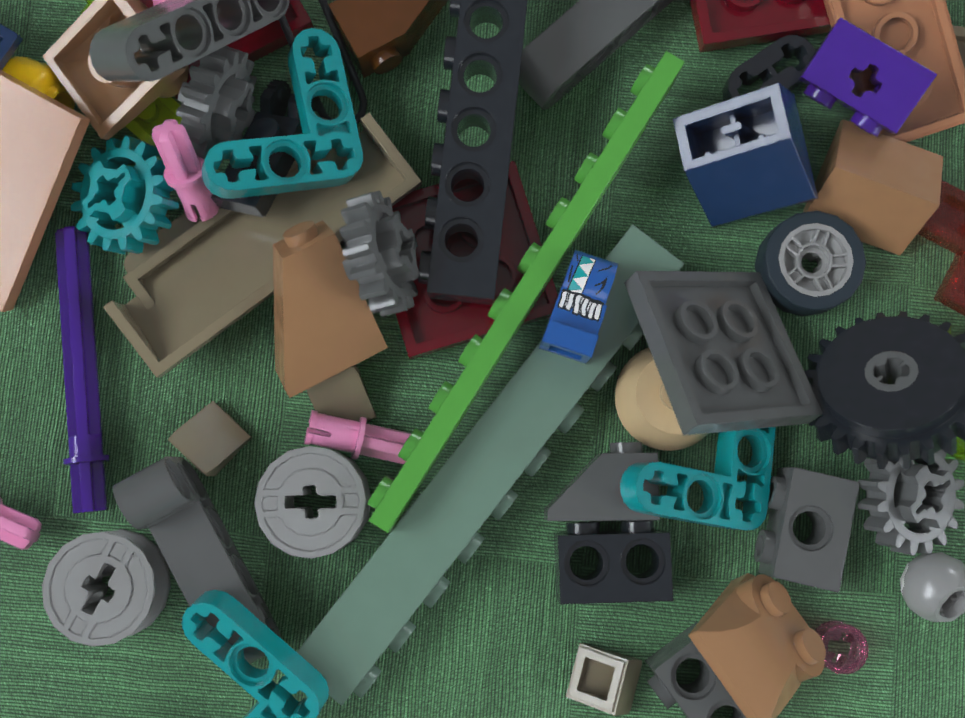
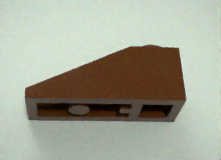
(382, 30)

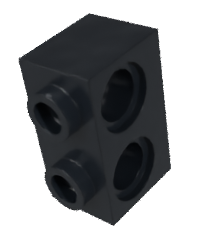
(611, 579)

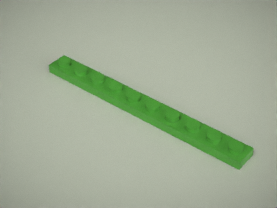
(512, 308)

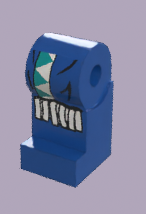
(579, 307)

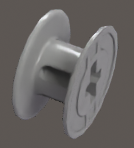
(296, 528)
(76, 592)

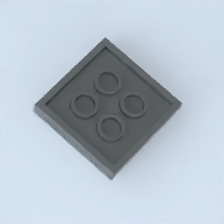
(721, 351)

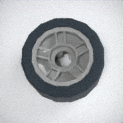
(816, 238)

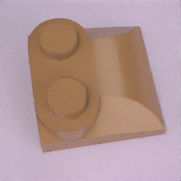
(105, 102)
(758, 645)

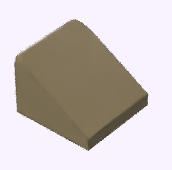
(343, 396)
(210, 439)
(604, 679)

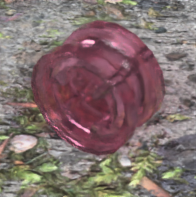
(858, 651)

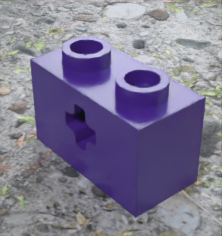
(896, 78)

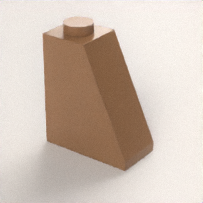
(317, 310)

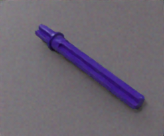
(80, 372)

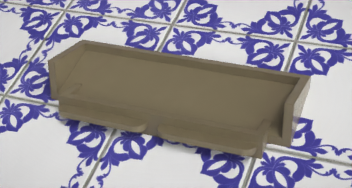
(222, 268)

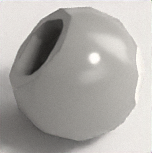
(934, 587)

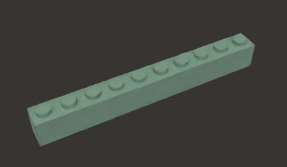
(470, 488)

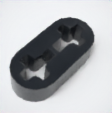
(764, 63)

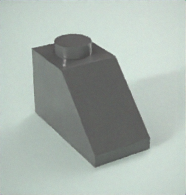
(596, 488)

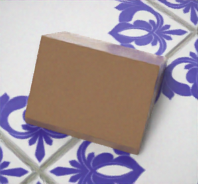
(878, 186)

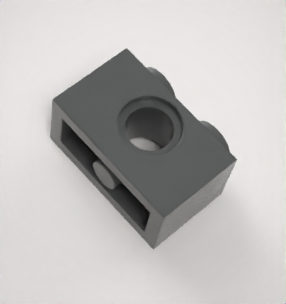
(831, 508)

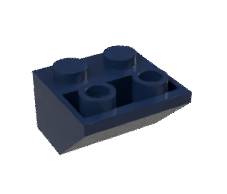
(746, 155)

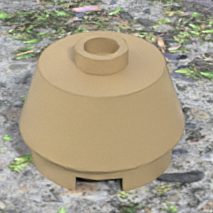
(646, 406)

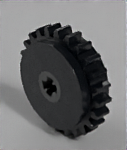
(890, 389)

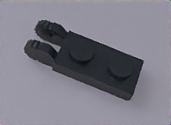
(267, 123)

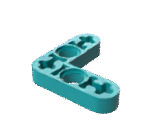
(317, 136)
(718, 488)
(272, 698)

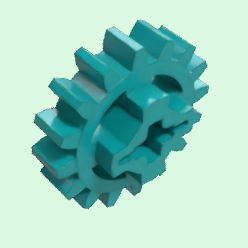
(124, 196)

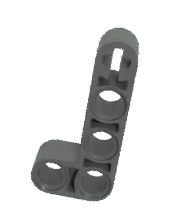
(176, 36)
(579, 44)
(191, 537)

